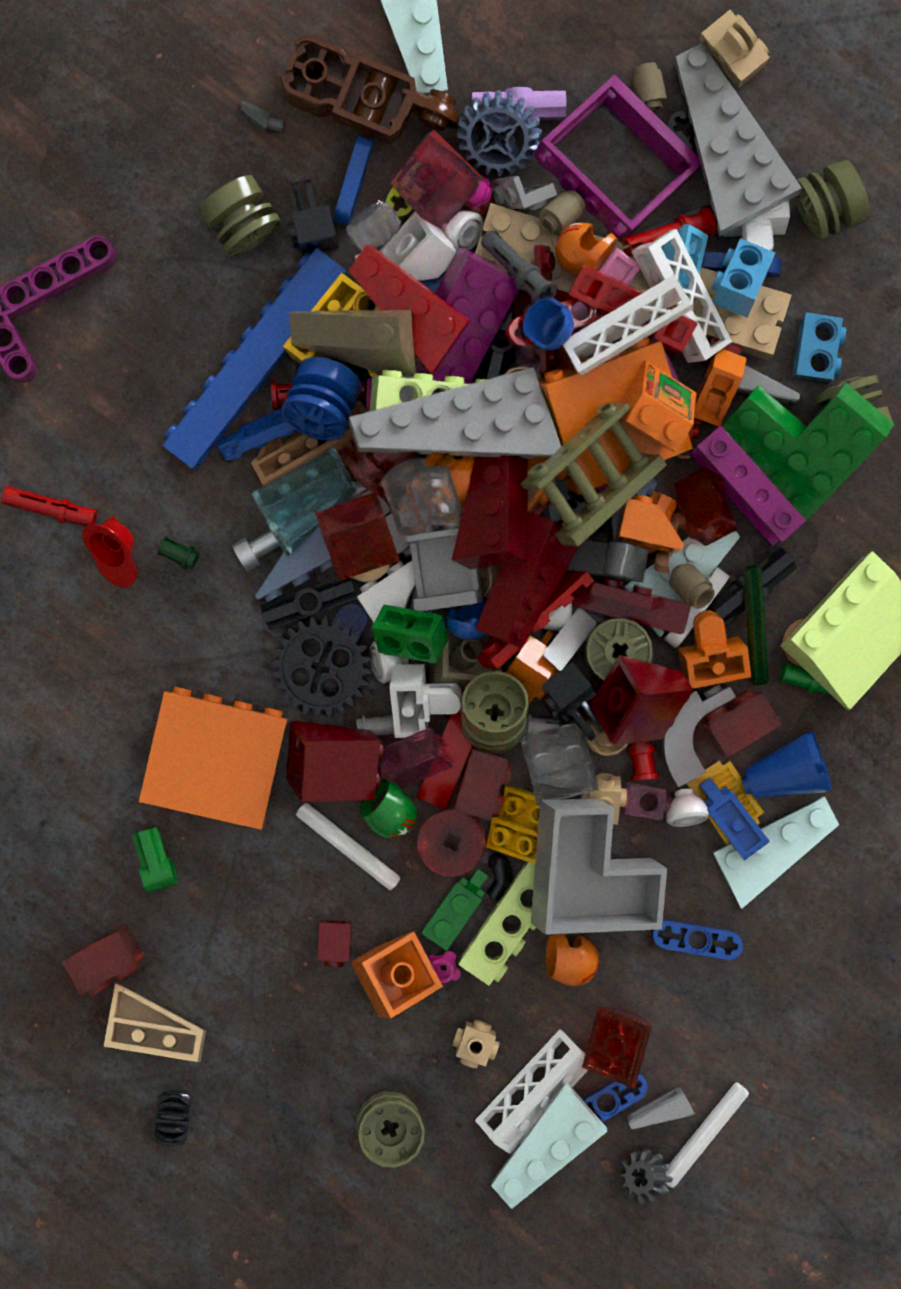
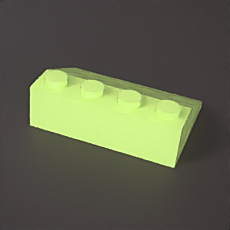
(852, 631)

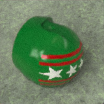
(394, 815)

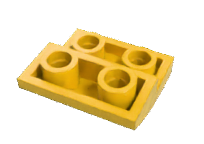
(516, 826)

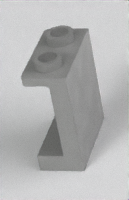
(437, 577)

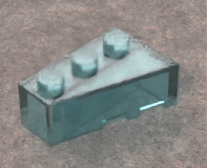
(295, 497)

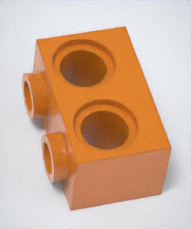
(719, 386)

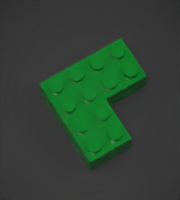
(813, 458)

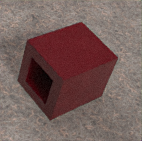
(334, 942)

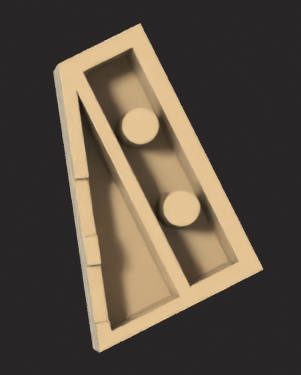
(150, 1029)

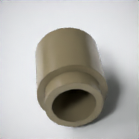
(649, 85)
(561, 212)
(691, 585)

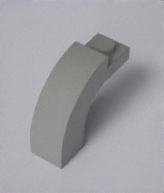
(678, 741)

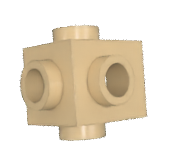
(610, 792)
(472, 1032)

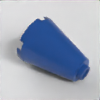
(789, 771)

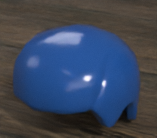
(548, 324)
(464, 621)

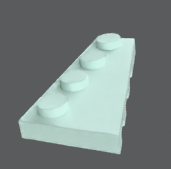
(419, 40)
(701, 556)
(789, 841)
(553, 1142)

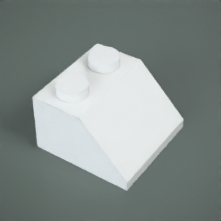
(420, 249)

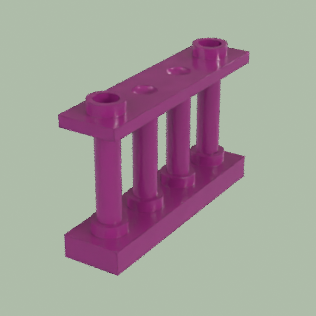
(748, 487)

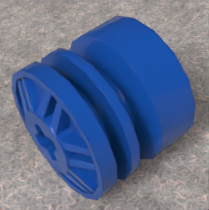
(321, 398)

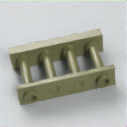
(620, 486)

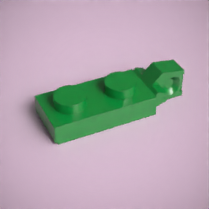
(455, 910)

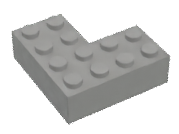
(578, 882)

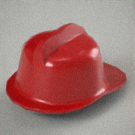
(111, 550)

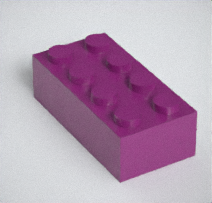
(481, 294)

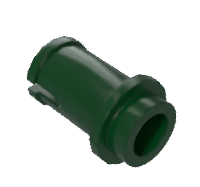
(179, 553)

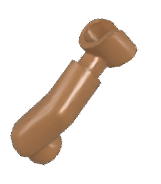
(662, 558)

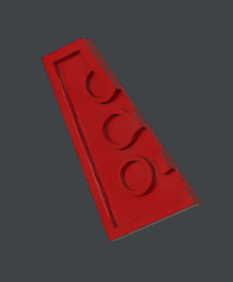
(391, 288)
(497, 652)

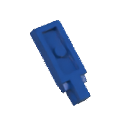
(254, 435)
(733, 820)

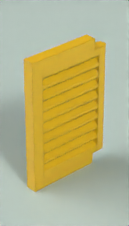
(726, 776)

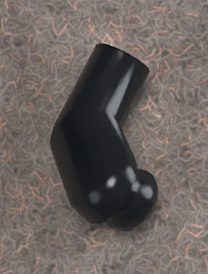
(502, 873)

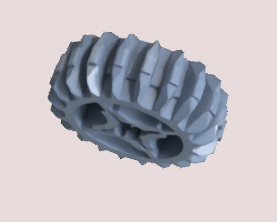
(486, 110)

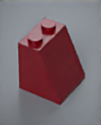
(639, 700)
(333, 762)

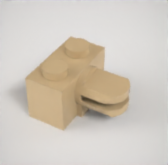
(735, 48)

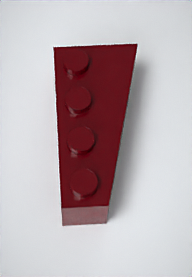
(494, 514)
(526, 587)

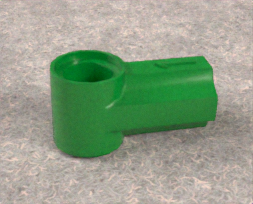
(156, 867)

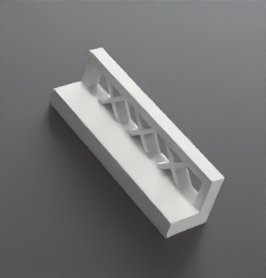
(658, 268)
(627, 320)
(527, 1113)

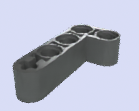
(610, 560)

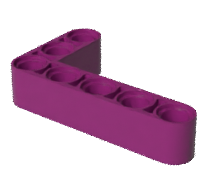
(35, 297)

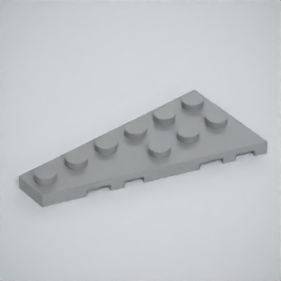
(733, 151)
(473, 420)

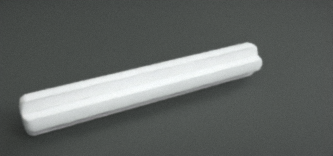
(348, 846)
(706, 1133)

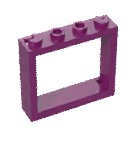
(646, 127)

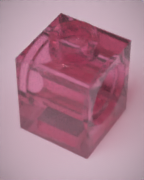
(634, 793)

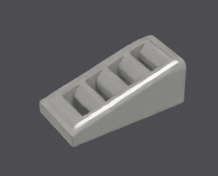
(779, 392)
(665, 1108)

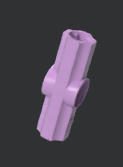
(546, 104)

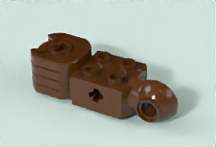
(361, 92)

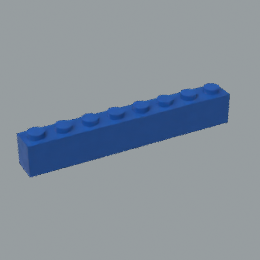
(251, 364)

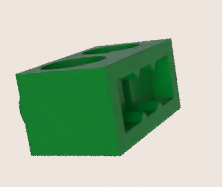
(409, 633)

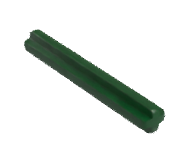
(755, 624)

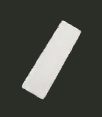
(569, 639)

